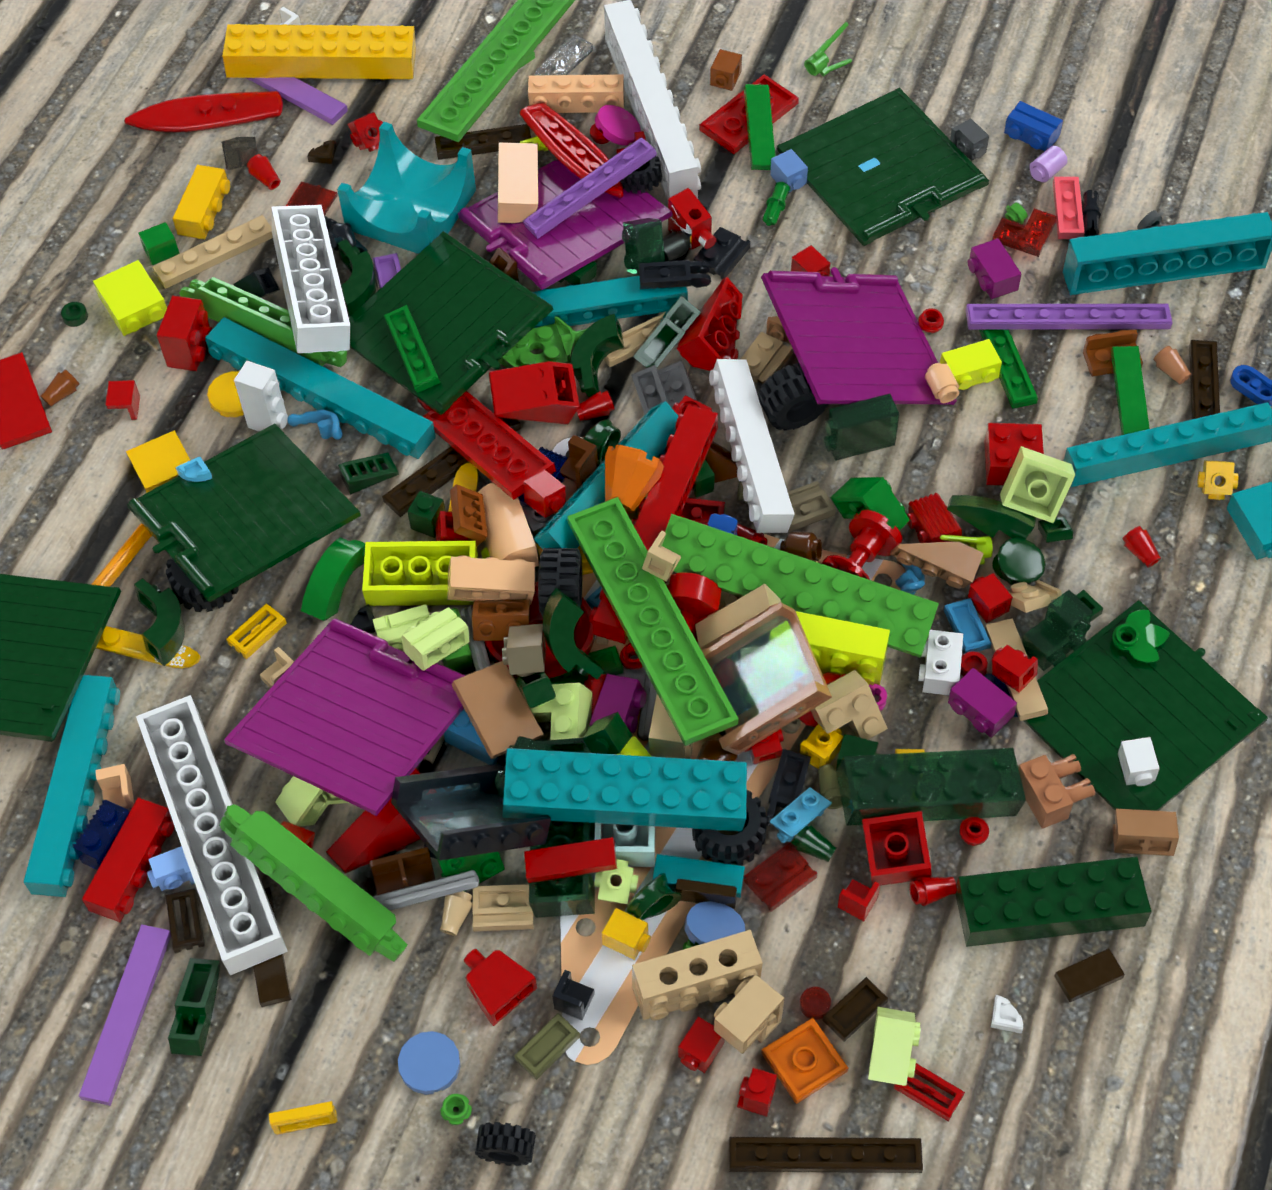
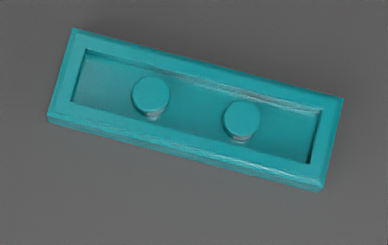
(699, 870)

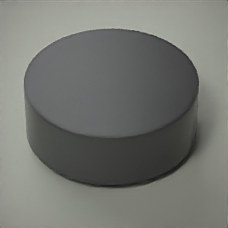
(1152, 219)

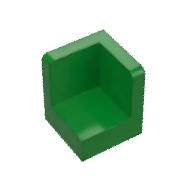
(159, 243)

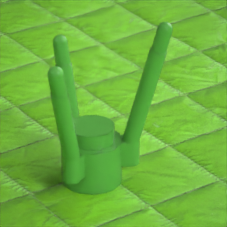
(818, 61)

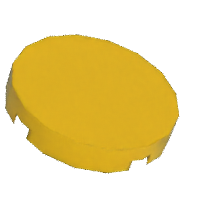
(224, 395)

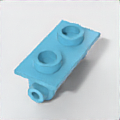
(799, 814)

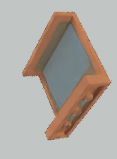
(766, 676)

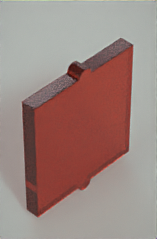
(312, 195)

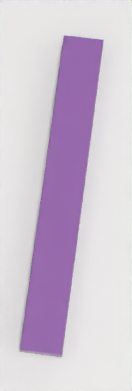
(1068, 316)

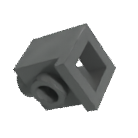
(970, 139)

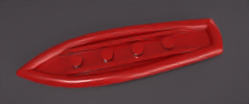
(207, 111)
(566, 142)

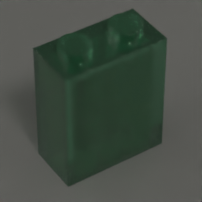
(862, 427)

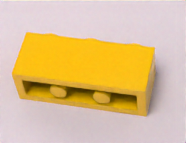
(201, 202)

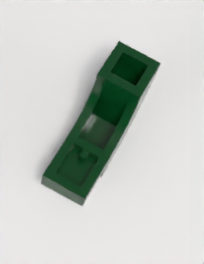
(362, 281)
(590, 350)
(558, 629)
(168, 631)

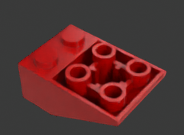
(535, 392)

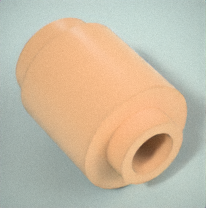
(942, 382)

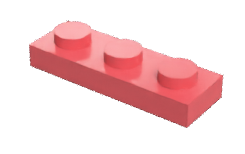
(1068, 207)

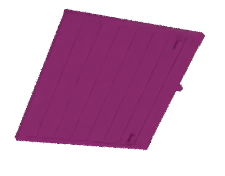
(571, 243)
(853, 336)
(350, 716)

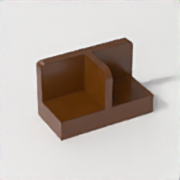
(581, 460)
(402, 870)

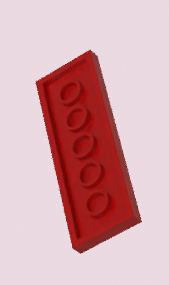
(489, 444)

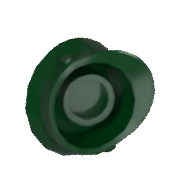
(603, 435)
(1019, 561)
(653, 899)

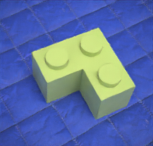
(567, 712)
(304, 802)
(892, 1046)

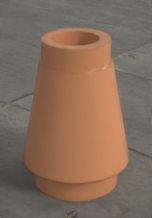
(1171, 363)

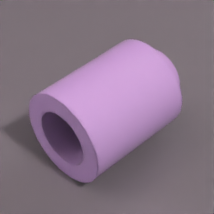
(1048, 164)

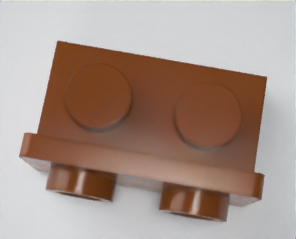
(1098, 350)
(468, 514)
(493, 618)

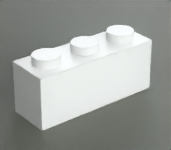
(260, 397)

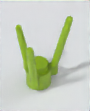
(982, 544)

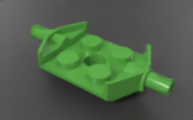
(554, 339)

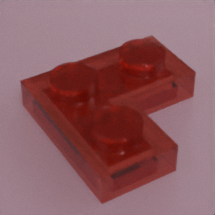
(1029, 237)

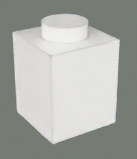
(1138, 761)

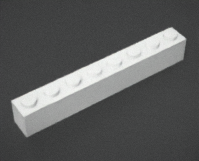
(751, 446)

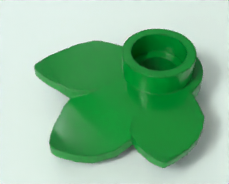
(1143, 635)

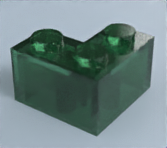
(1059, 632)

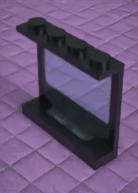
(463, 813)

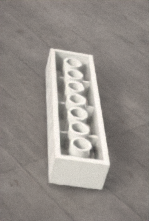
(310, 279)

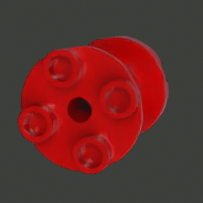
(871, 539)

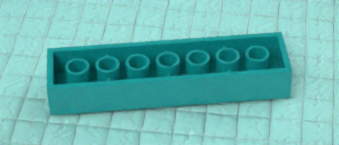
(1168, 253)
(625, 789)

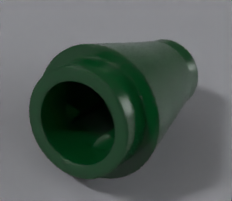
(813, 843)

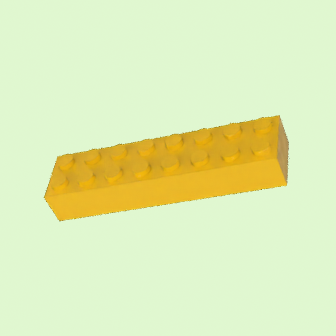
(319, 51)

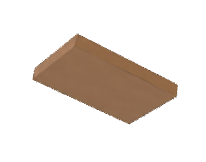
(496, 708)

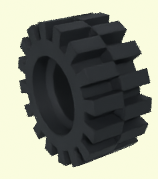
(644, 177)
(505, 1144)

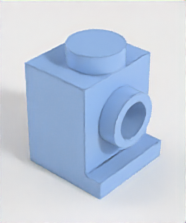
(169, 870)

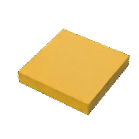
(157, 460)

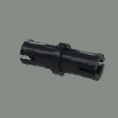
(1091, 213)

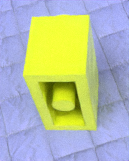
(973, 363)

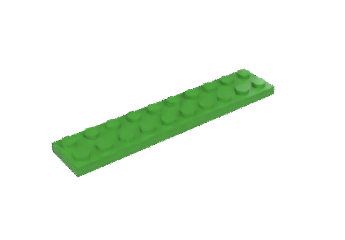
(491, 67)
(800, 583)
(652, 623)

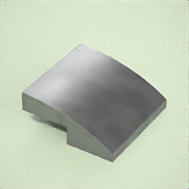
(662, 385)

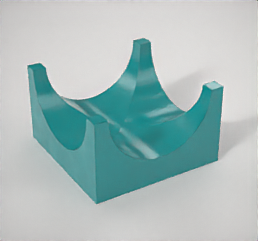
(407, 197)

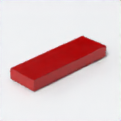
(570, 860)

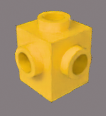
(1211, 470)

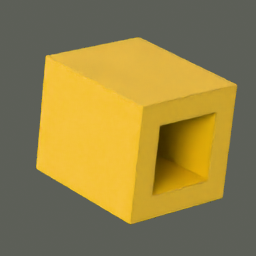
(626, 934)

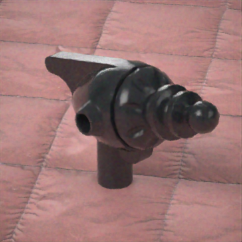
(339, 232)

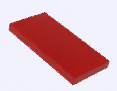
(729, 123)
(20, 405)

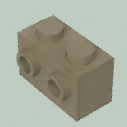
(525, 650)

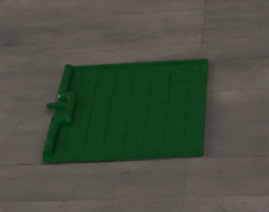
(915, 174)
(462, 312)
(248, 517)
(45, 649)
(1110, 698)

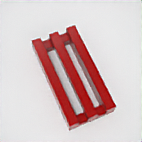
(926, 1102)

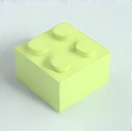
(1037, 484)

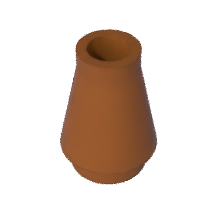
(60, 387)

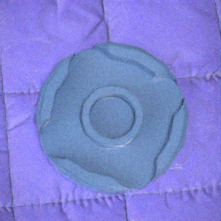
(711, 922)
(429, 1062)

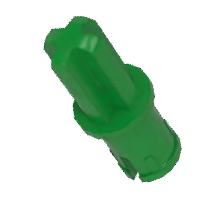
(776, 203)

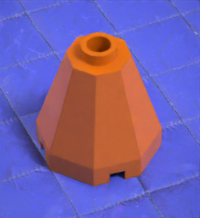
(630, 475)

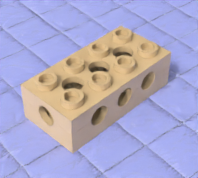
(695, 975)

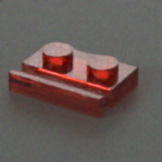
(780, 877)

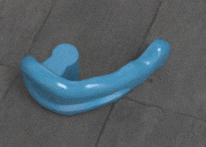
(327, 422)
(911, 580)

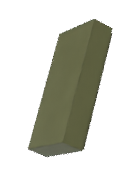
(547, 1046)

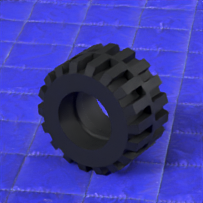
(789, 399)
(561, 570)
(189, 594)
(736, 847)

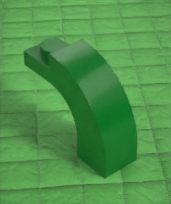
(330, 577)

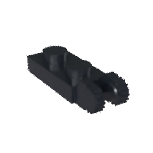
(674, 274)
(788, 781)

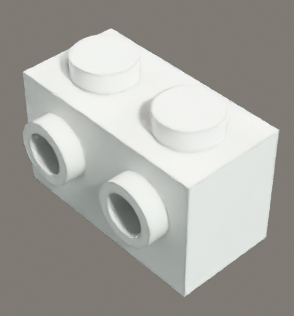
(942, 662)

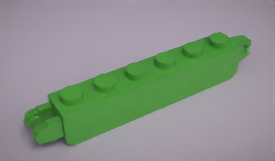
(254, 314)
(313, 881)

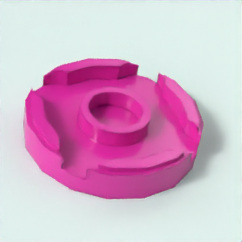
(617, 124)

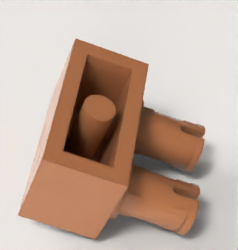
(1045, 792)

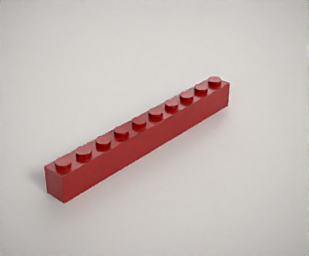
(668, 496)

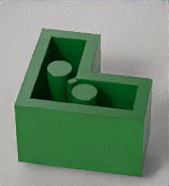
(872, 495)

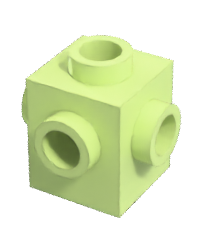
(619, 893)

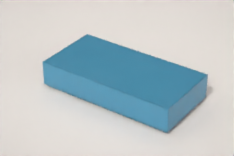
(966, 620)

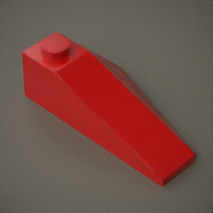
(715, 329)
(372, 837)

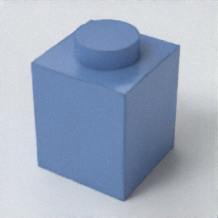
(789, 169)

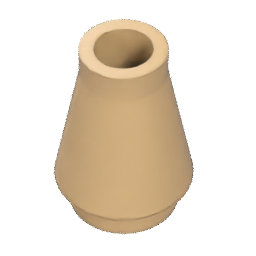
(455, 911)

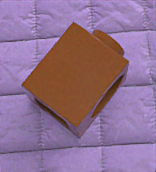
(726, 69)

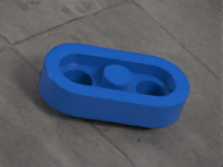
(1257, 386)

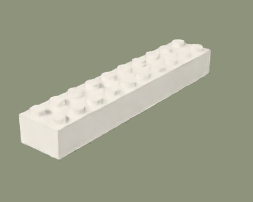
(650, 98)
(197, 802)

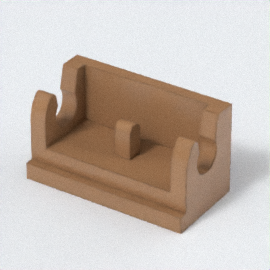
(1145, 832)

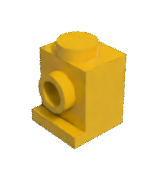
(822, 752)

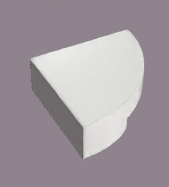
(1006, 1016)

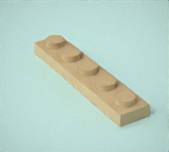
(213, 251)

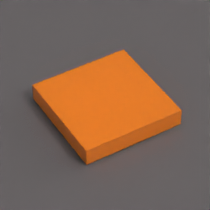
(804, 1060)

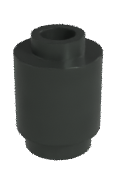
(675, 245)

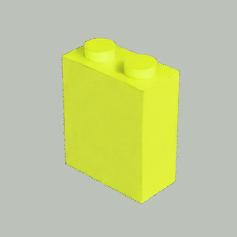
(130, 297)

